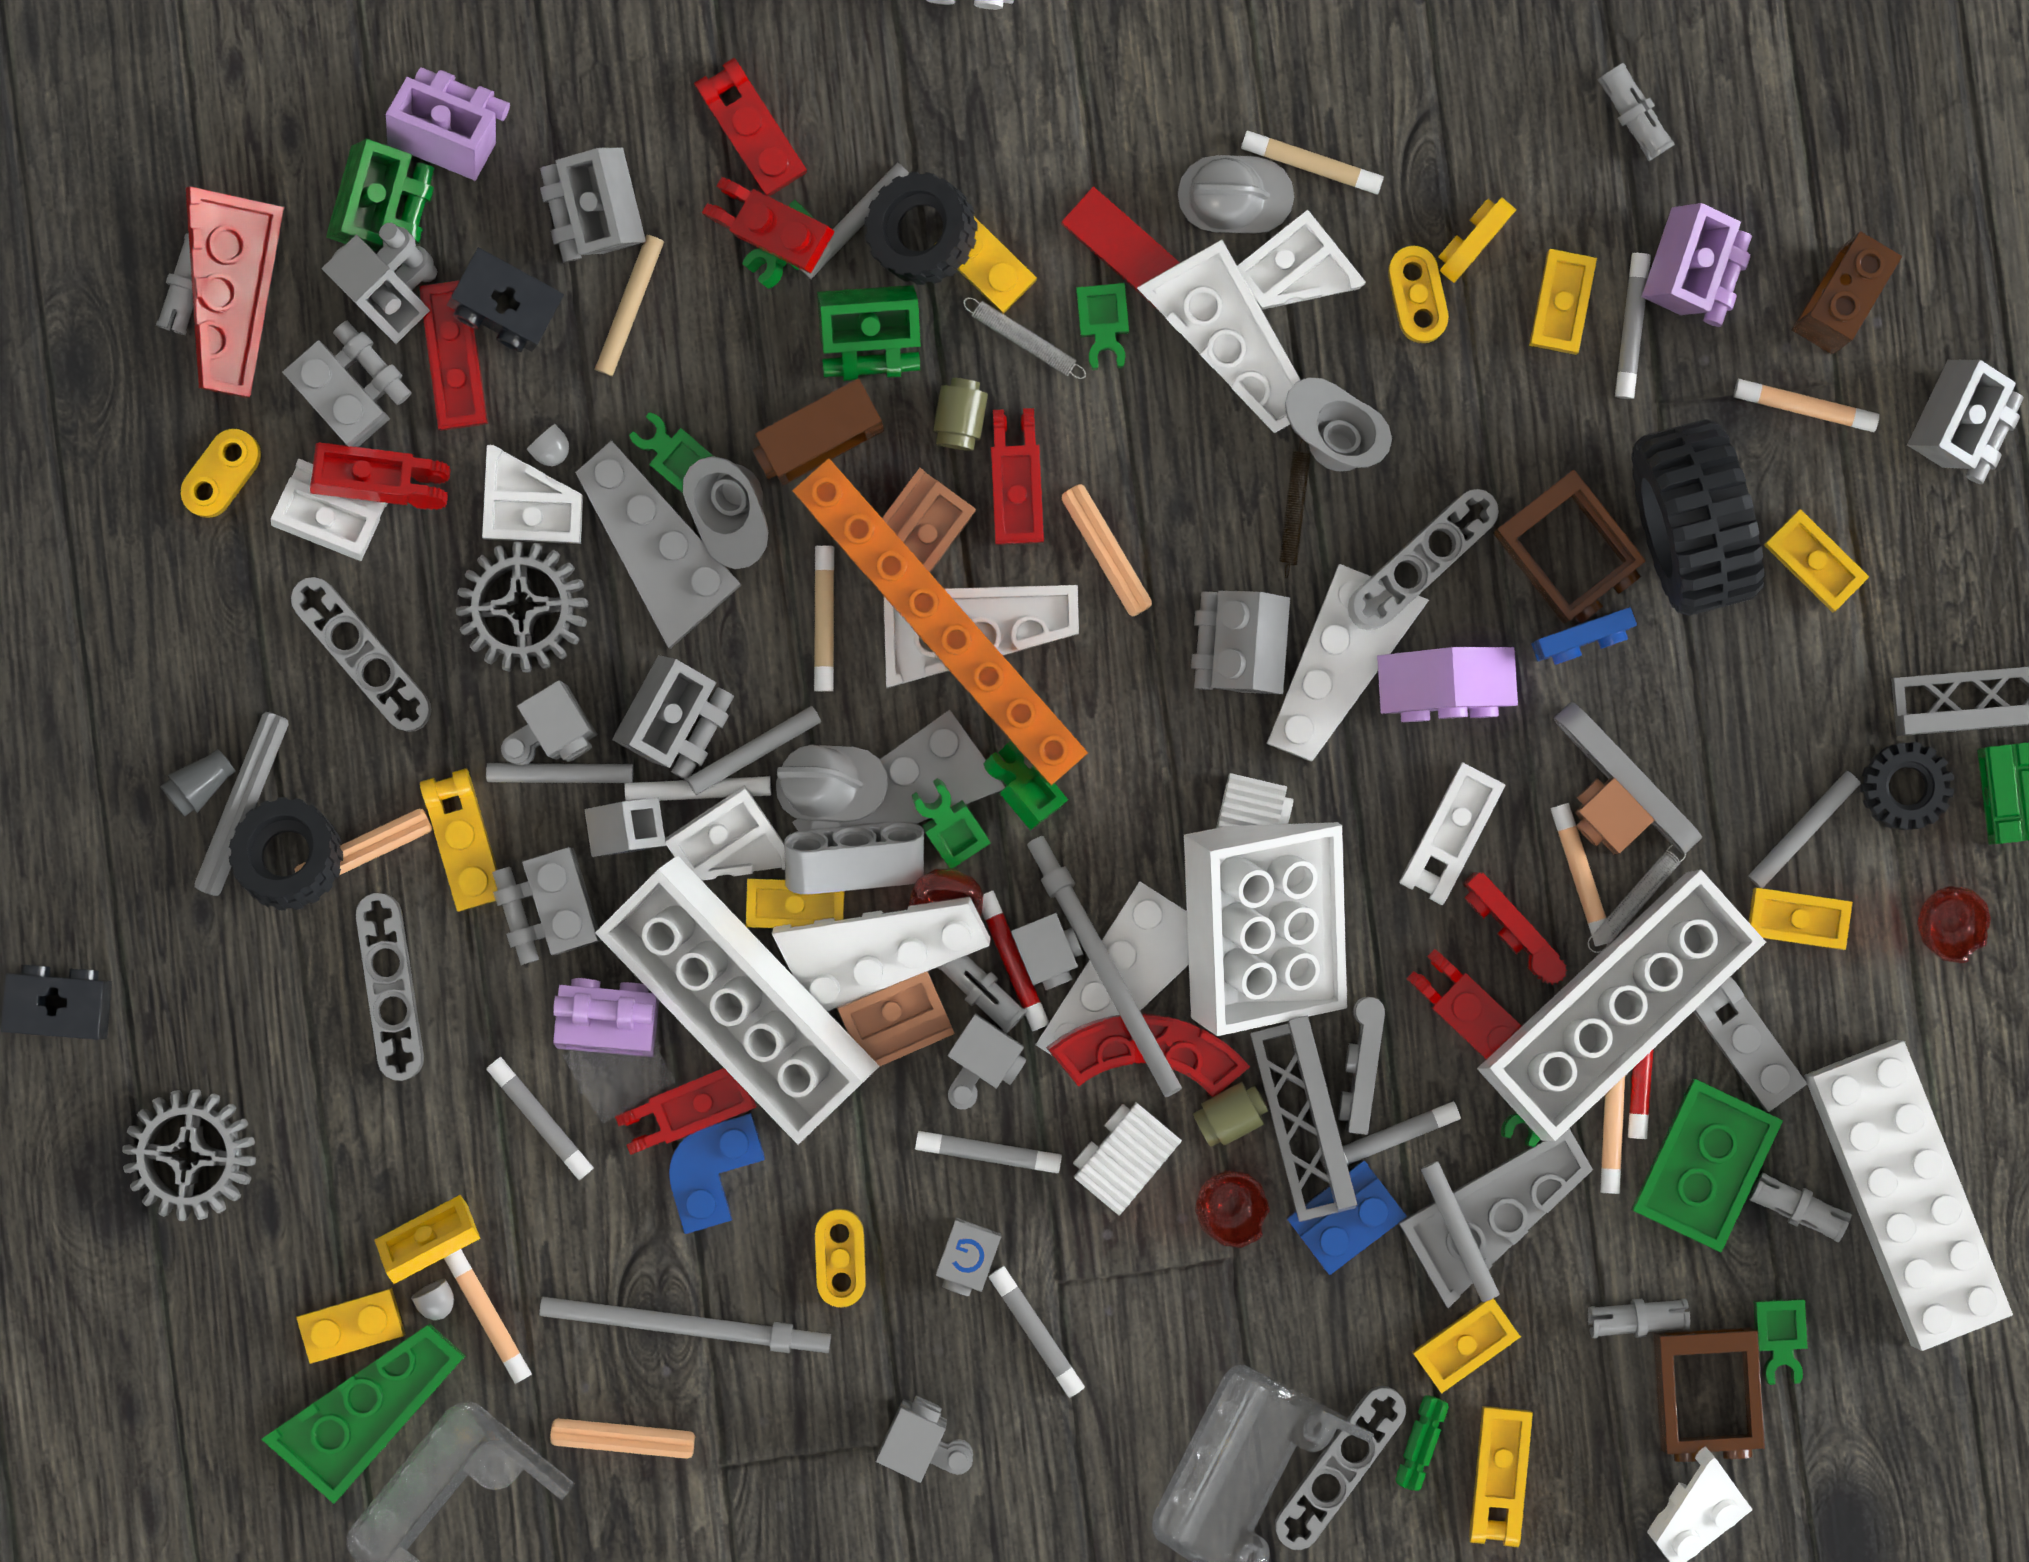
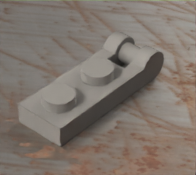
(1750, 1047)
(1363, 1063)

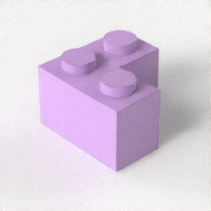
(1447, 682)

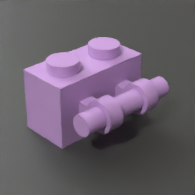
(445, 122)
(1698, 263)
(606, 1018)

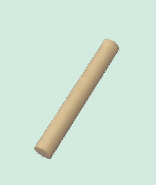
(629, 305)

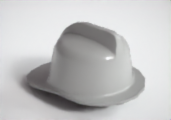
(1236, 194)
(1337, 425)
(727, 510)
(831, 783)

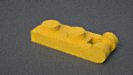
(461, 840)
(1501, 1474)

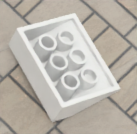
(1265, 924)

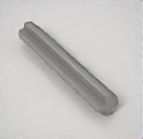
(241, 800)

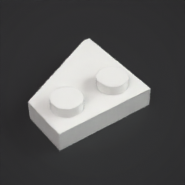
(1298, 266)
(527, 503)
(729, 839)
(1698, 1511)

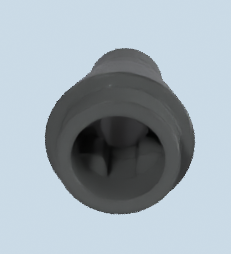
(197, 782)

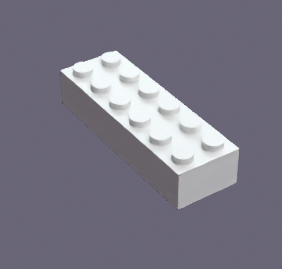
(736, 999)
(1621, 1005)
(1908, 1195)

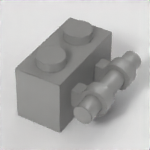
(591, 203)
(374, 285)
(337, 394)
(1967, 418)
(1241, 642)
(666, 712)
(554, 723)
(560, 903)
(986, 1055)
(916, 1442)

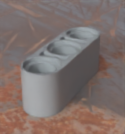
(854, 857)

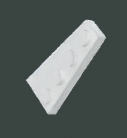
(1224, 323)
(1006, 615)
(1336, 666)
(1148, 950)
(874, 951)

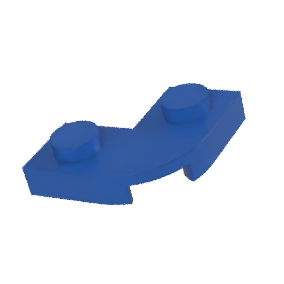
(697, 1168)

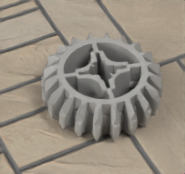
(520, 583)
(186, 1177)

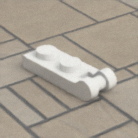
(1453, 831)

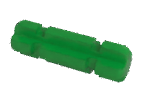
(1422, 1443)

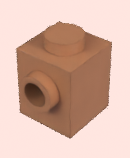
(1610, 815)

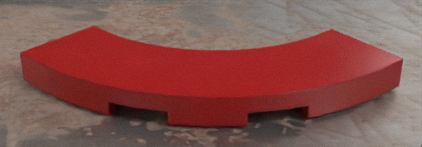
(1186, 1047)

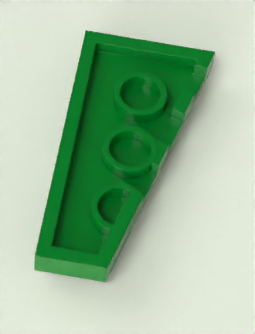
(356, 1420)

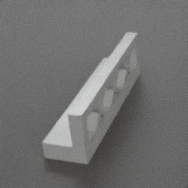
(1957, 718)
(1322, 1116)

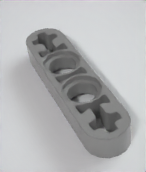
(1421, 557)
(364, 651)
(1617, 765)
(397, 985)
(1345, 1471)

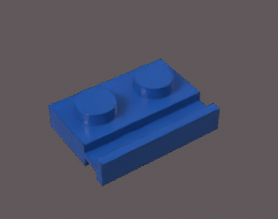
(1567, 643)
(1344, 1234)

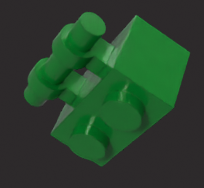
(372, 193)
(869, 321)

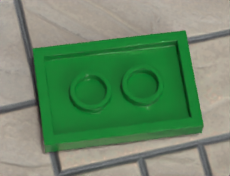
(1706, 1165)

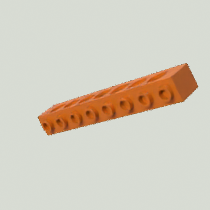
(940, 622)

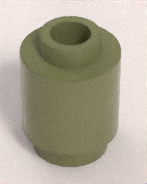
(960, 414)
(1231, 1114)

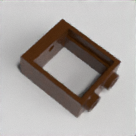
(1850, 292)
(818, 433)
(1619, 578)
(1706, 1342)

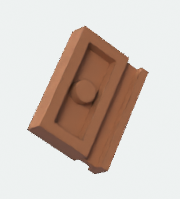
(928, 518)
(897, 1019)

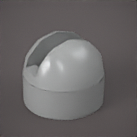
(550, 447)
(434, 1300)

